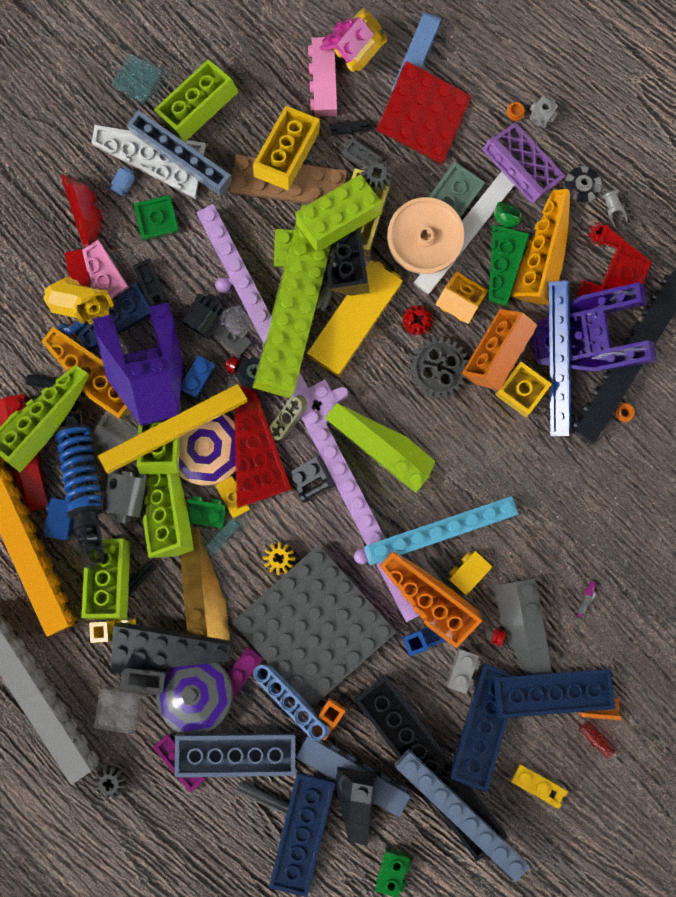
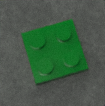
(156, 217)

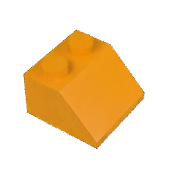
(461, 297)

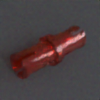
(596, 740)

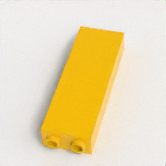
(354, 320)

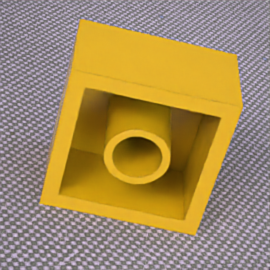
(523, 389)

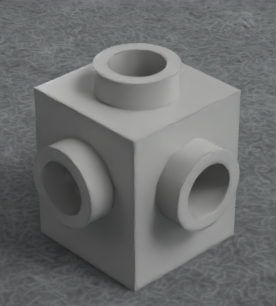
(543, 111)

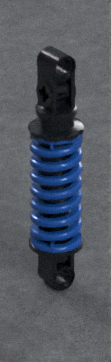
(79, 481)

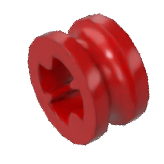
(498, 637)

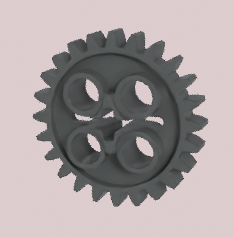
(443, 351)

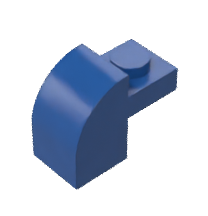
(421, 640)

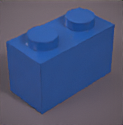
(198, 377)
(57, 522)

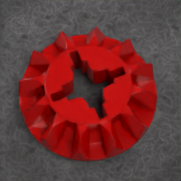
(416, 329)

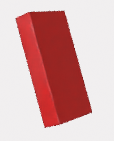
(77, 267)

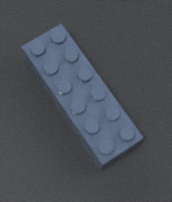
(235, 754)

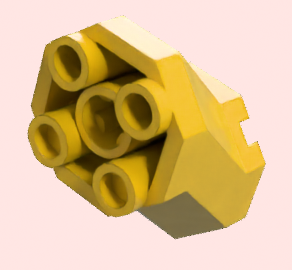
(372, 45)
(77, 301)

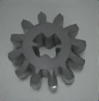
(385, 175)
(115, 778)

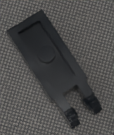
(149, 281)

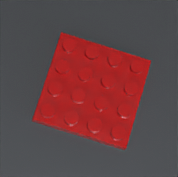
(423, 112)

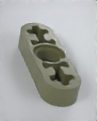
(295, 416)

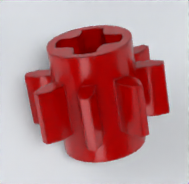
(594, 237)

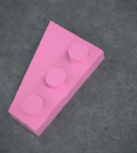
(102, 270)

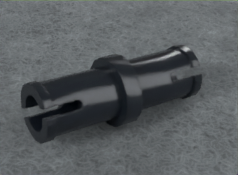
(349, 127)

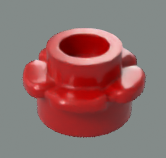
(232, 364)

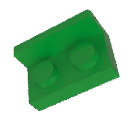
(206, 513)

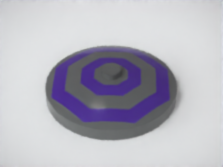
(195, 697)

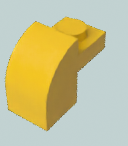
(103, 630)

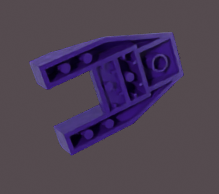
(590, 333)
(147, 378)

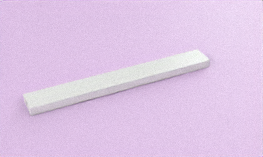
(472, 224)

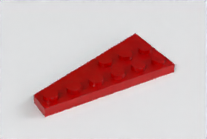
(256, 456)

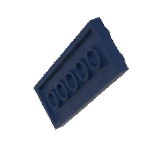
(554, 693)
(481, 734)
(302, 834)

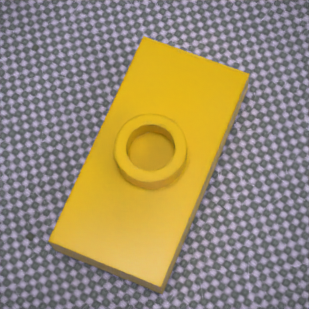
(227, 490)

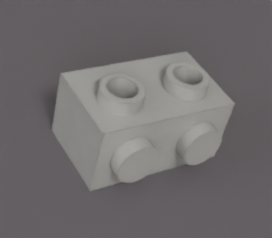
(462, 671)

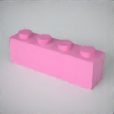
(323, 79)

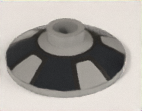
(579, 192)

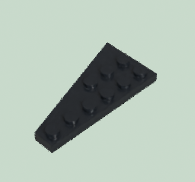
(159, 648)

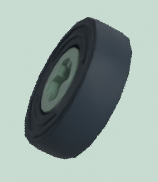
(245, 372)

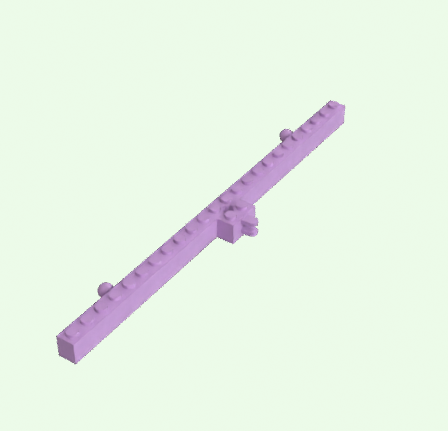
(318, 393)

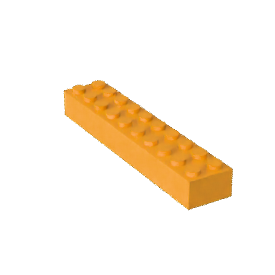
(30, 560)

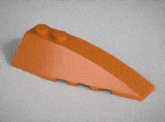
(435, 602)

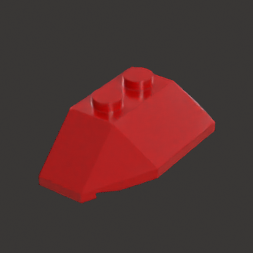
(84, 209)

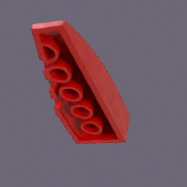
(31, 478)

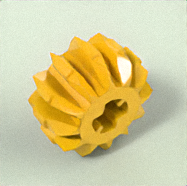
(281, 552)

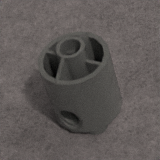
(124, 496)

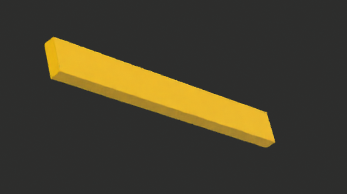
(172, 429)

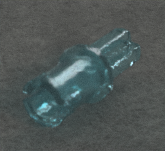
(223, 535)

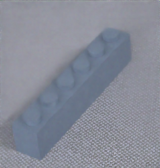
(179, 153)
(328, 758)

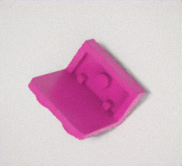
(348, 38)

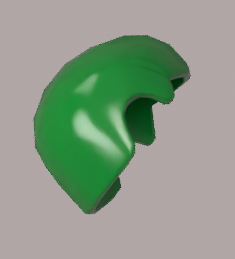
(507, 215)

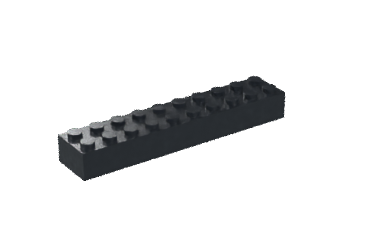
(405, 731)

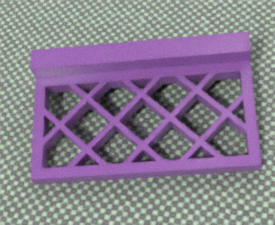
(515, 170)

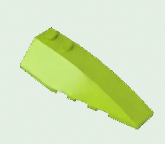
(34, 425)
(385, 446)
(166, 517)

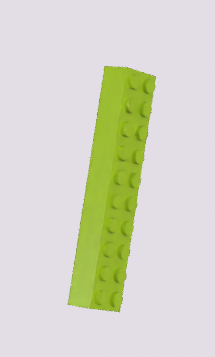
(291, 317)

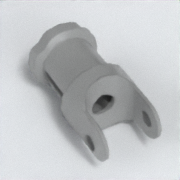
(614, 205)

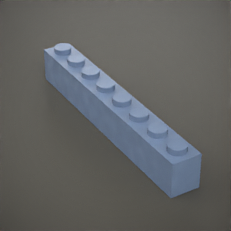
(462, 815)

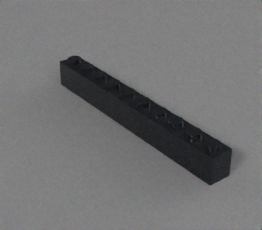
(618, 380)

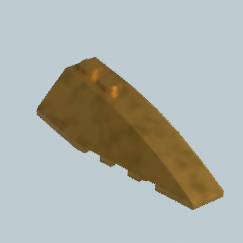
(202, 593)

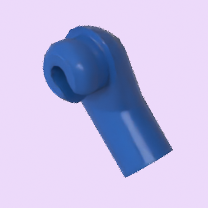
(72, 329)

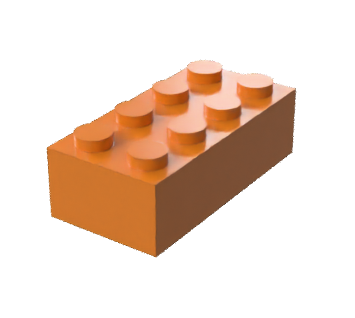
(499, 349)

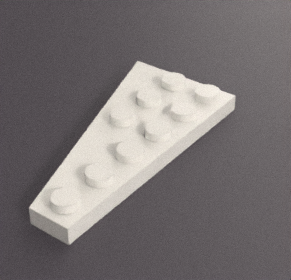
(138, 154)

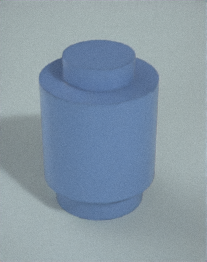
(122, 181)

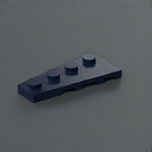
(127, 312)

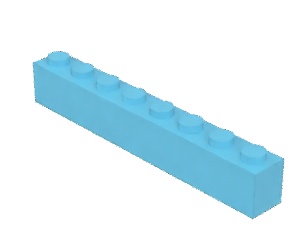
(441, 530)

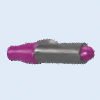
(588, 597)

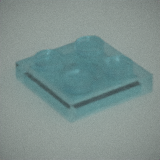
(136, 78)

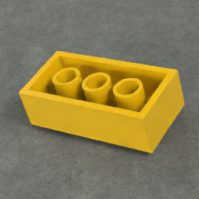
(286, 147)

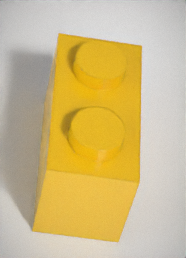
(469, 572)

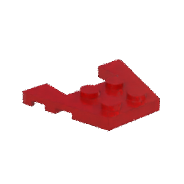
(625, 268)

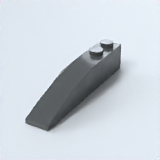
(524, 624)

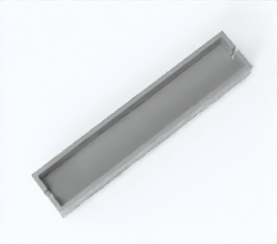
(42, 706)

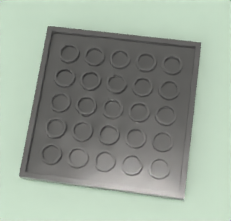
(314, 626)

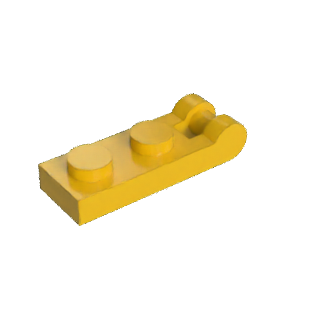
(538, 785)

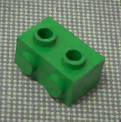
(392, 873)

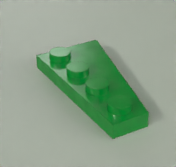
(506, 258)

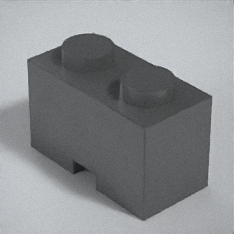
(142, 681)

